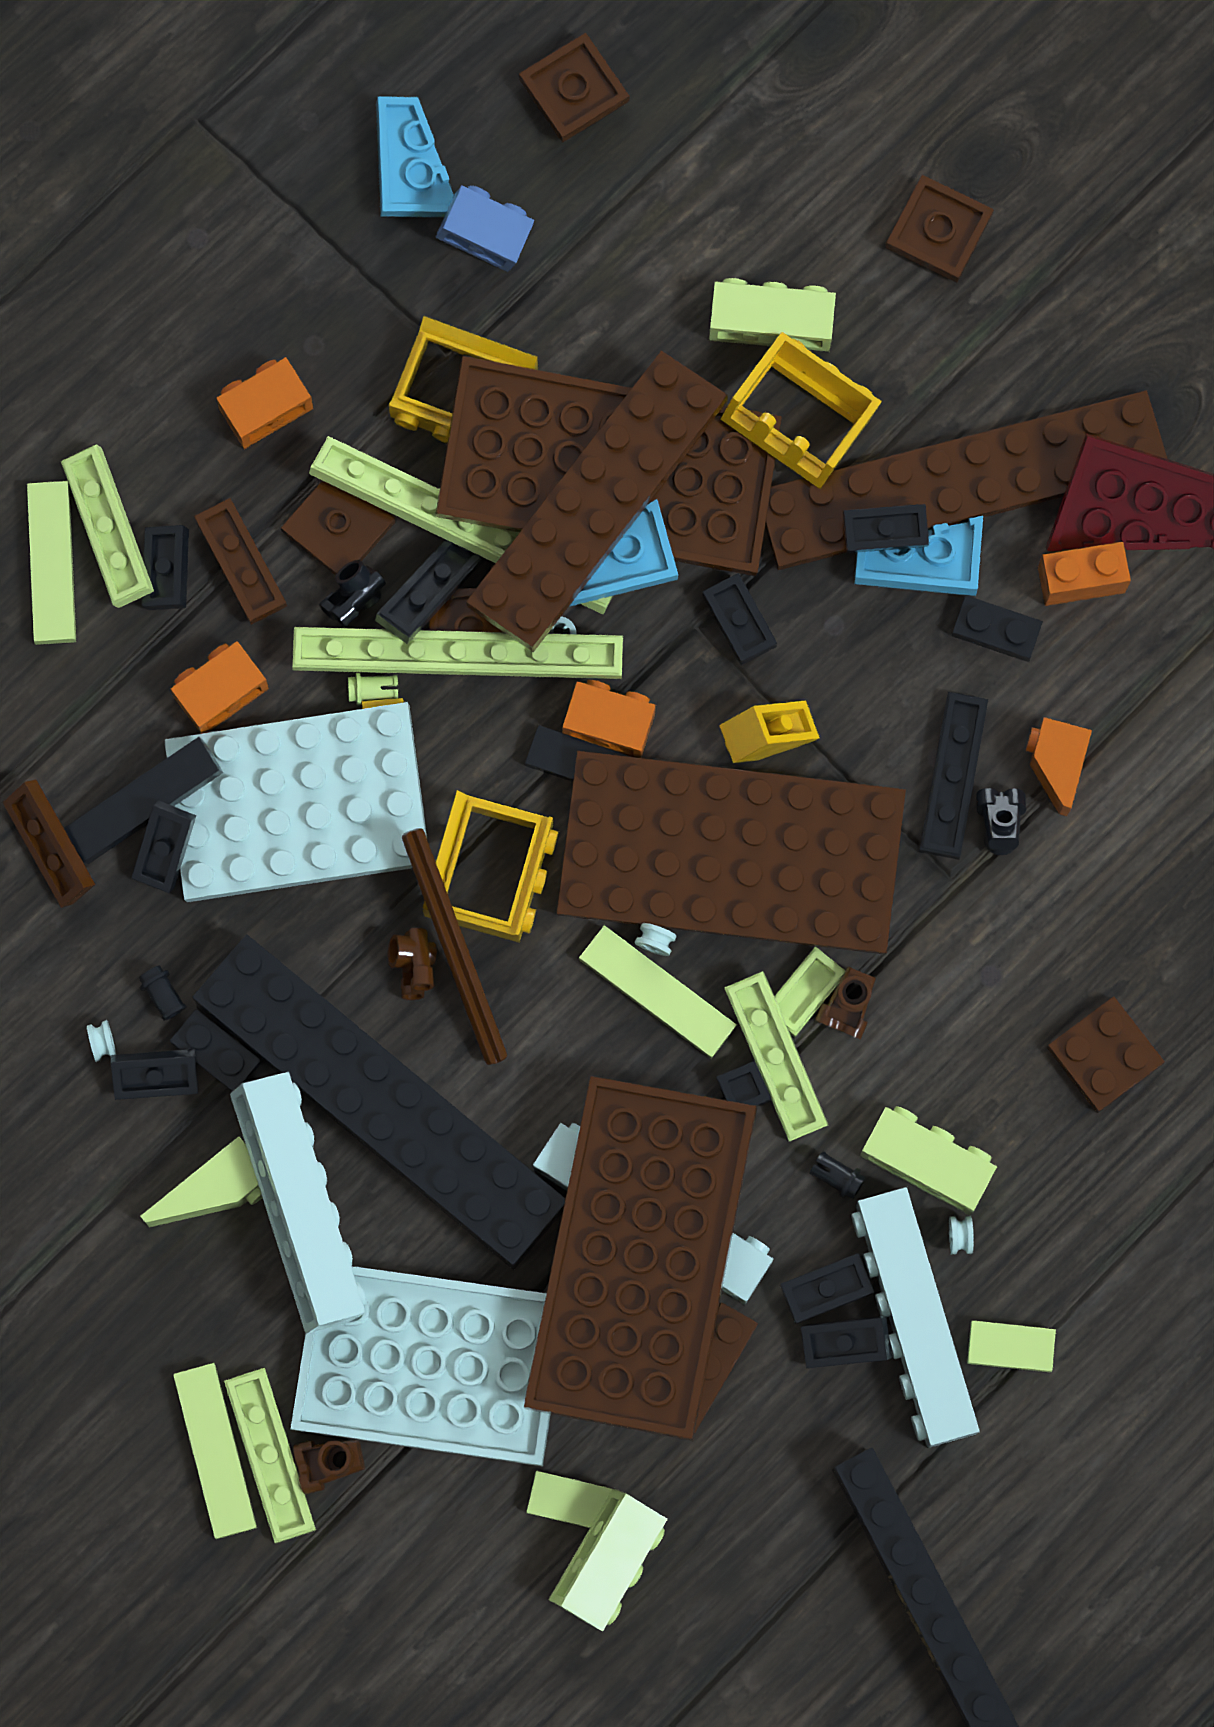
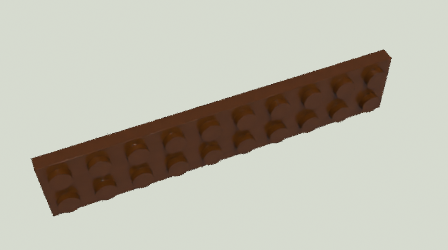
(956, 477)

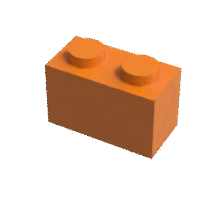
(264, 402)
(1084, 573)
(218, 687)
(609, 718)

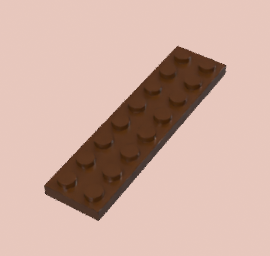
(597, 501)

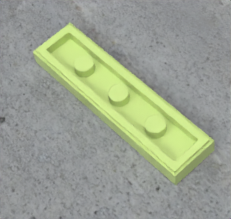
(107, 526)
(51, 562)
(657, 992)
(776, 1056)
(215, 1451)
(270, 1455)

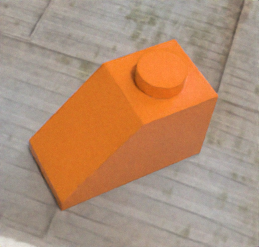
(1058, 759)

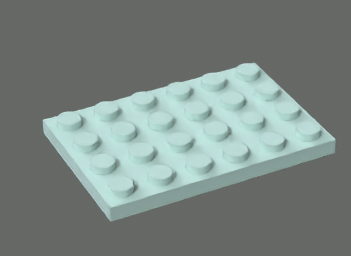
(303, 802)
(428, 1369)

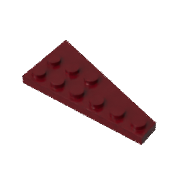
(1133, 500)

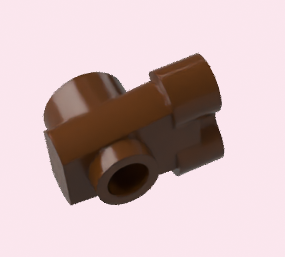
(416, 958)
(848, 1013)
(319, 1466)

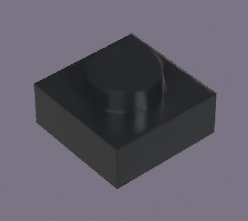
(744, 1085)

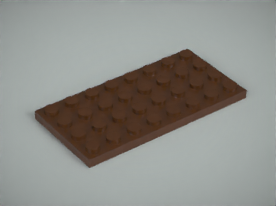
(526, 427)
(731, 852)
(640, 1258)

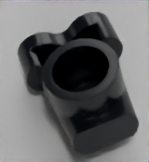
(357, 591)
(1001, 818)

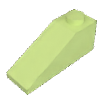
(217, 1186)

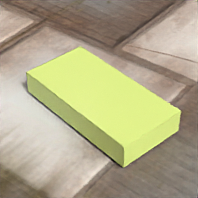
(808, 989)
(1011, 1346)
(566, 1499)

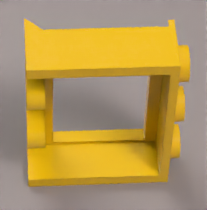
(818, 379)
(414, 414)
(532, 876)

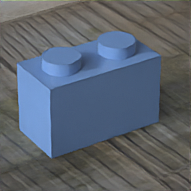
(485, 227)

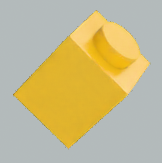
(768, 730)

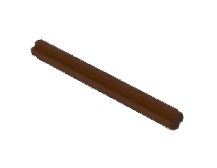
(454, 946)

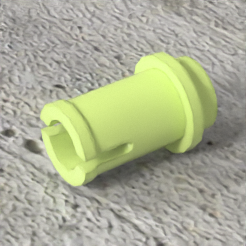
(369, 688)

